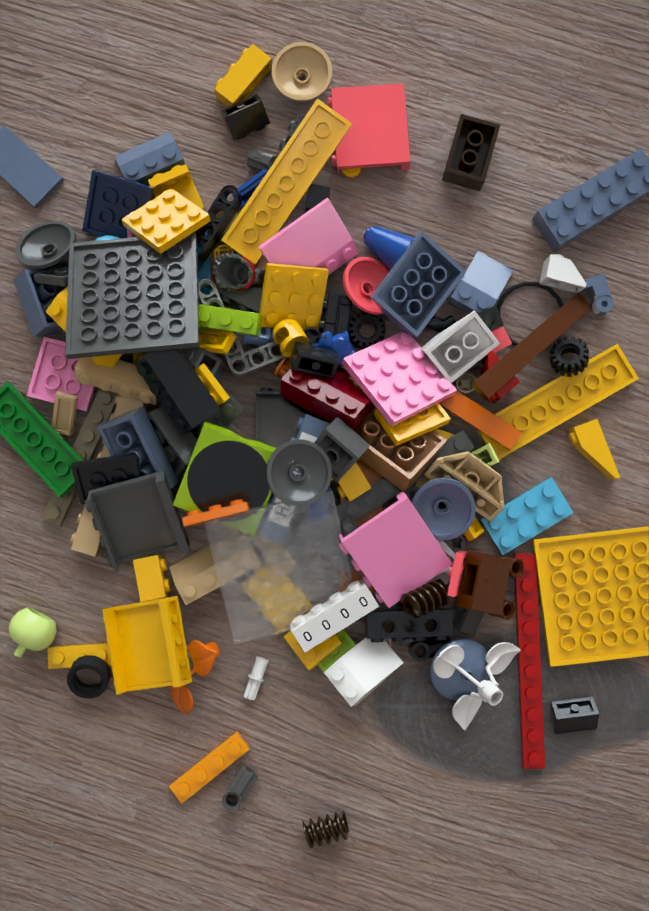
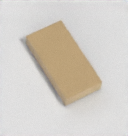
(64, 413)

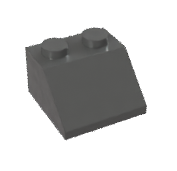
(341, 446)

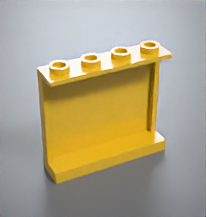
(147, 645)

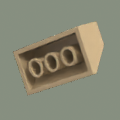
(195, 575)

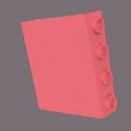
(377, 128)

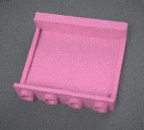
(395, 551)

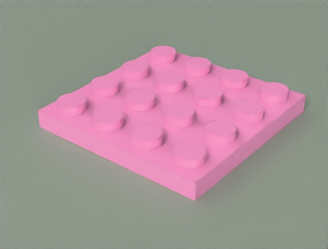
(398, 377)

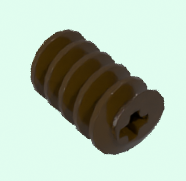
(425, 598)
(326, 829)

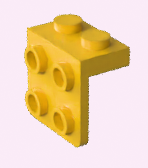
(179, 180)

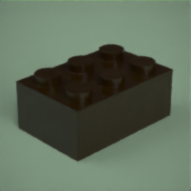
(471, 152)

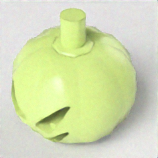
(31, 631)

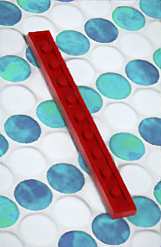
(529, 665)

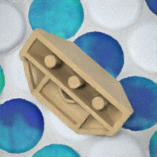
(478, 477)

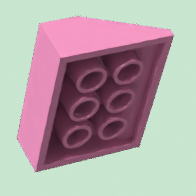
(312, 241)

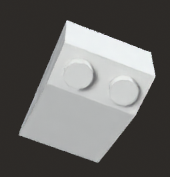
(460, 346)
(363, 669)

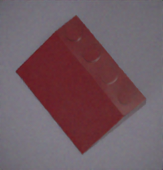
(328, 397)

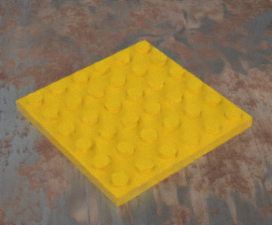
(594, 595)

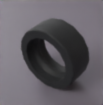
(85, 690)

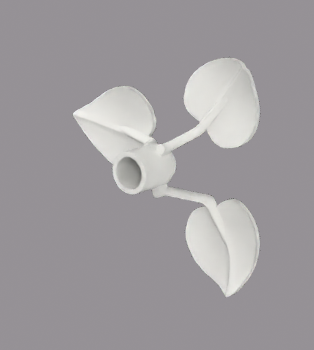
(467, 706)

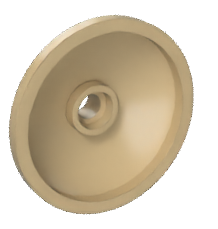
(299, 61)

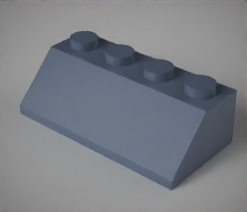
(135, 433)

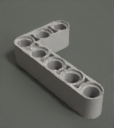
(238, 355)

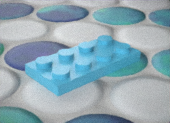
(527, 516)

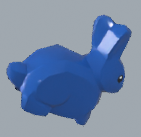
(338, 343)

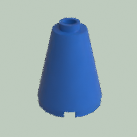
(387, 244)

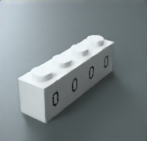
(334, 615)

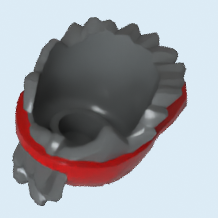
(235, 272)

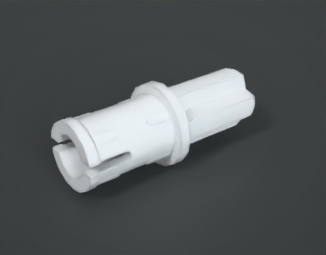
(255, 678)

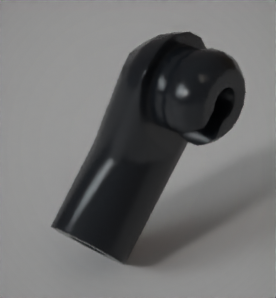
(440, 324)

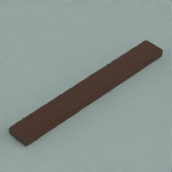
(531, 346)

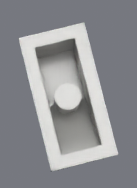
(561, 274)

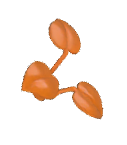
(203, 657)

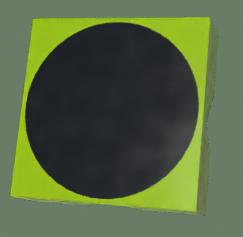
(224, 470)

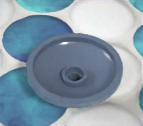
(451, 519)
(473, 662)

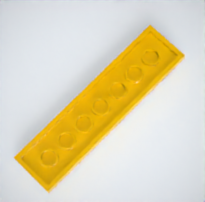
(287, 180)
(565, 398)

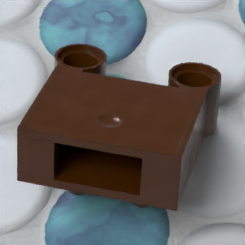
(485, 583)

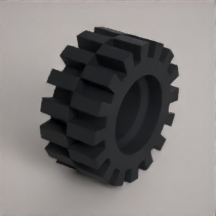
(363, 318)
(569, 346)

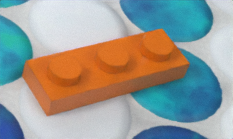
(216, 511)

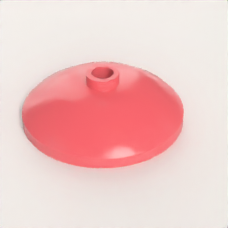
(362, 279)

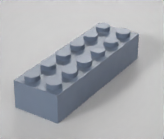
(594, 201)

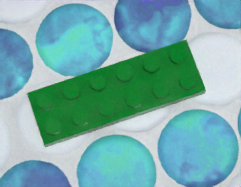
(36, 440)

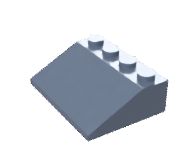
(417, 285)

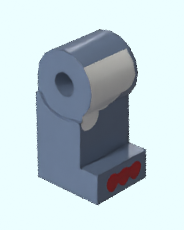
(599, 295)

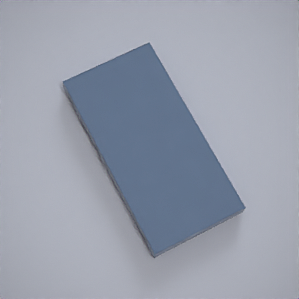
(25, 169)

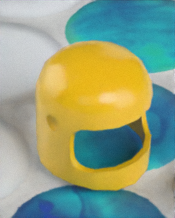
(286, 334)

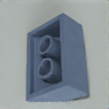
(150, 159)
(35, 301)

